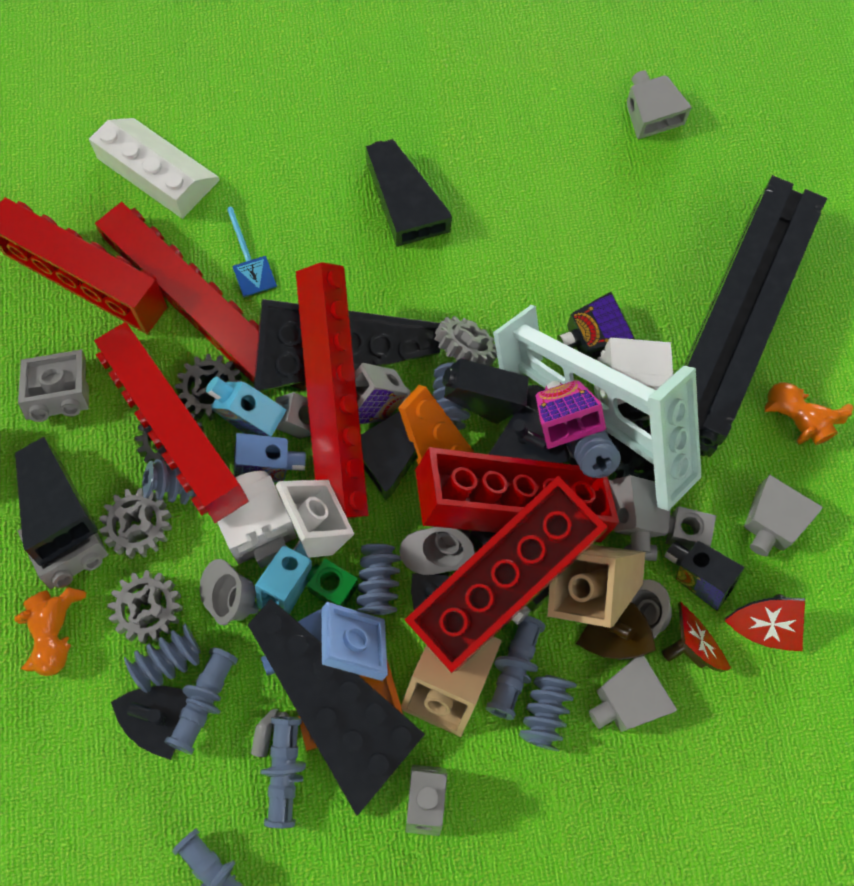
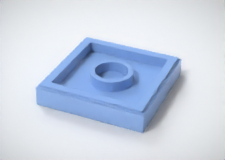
(353, 641)

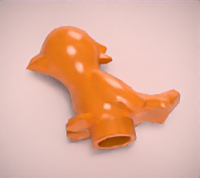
(811, 419)
(44, 620)

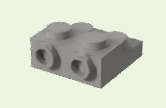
(53, 385)
(61, 569)

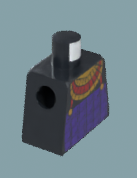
(595, 325)
(705, 572)

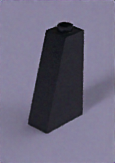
(405, 196)
(49, 504)

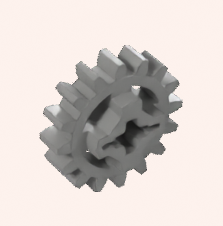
(466, 341)
(130, 534)
(149, 595)

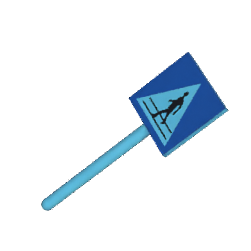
(253, 275)

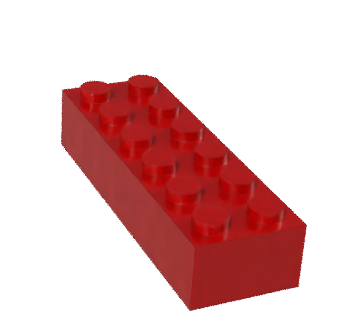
(80, 266)
(489, 490)
(506, 574)

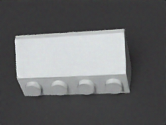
(152, 164)

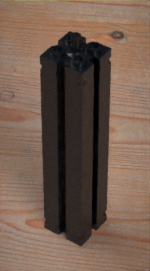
(749, 304)

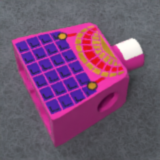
(568, 412)

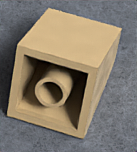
(597, 586)
(448, 697)

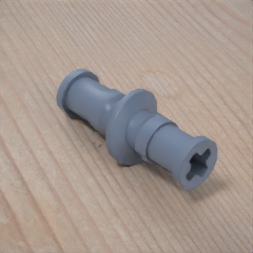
(514, 668)
(201, 700)
(283, 772)
(204, 863)

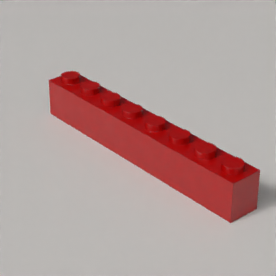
(183, 286)
(331, 384)
(171, 423)

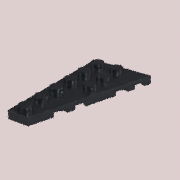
(374, 339)
(346, 717)

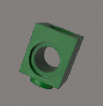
(338, 596)

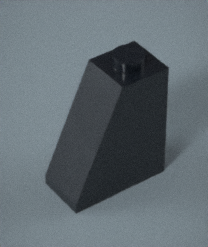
(485, 389)
(387, 454)

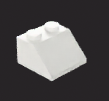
(315, 515)

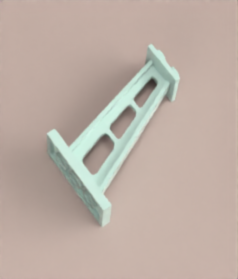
(672, 408)

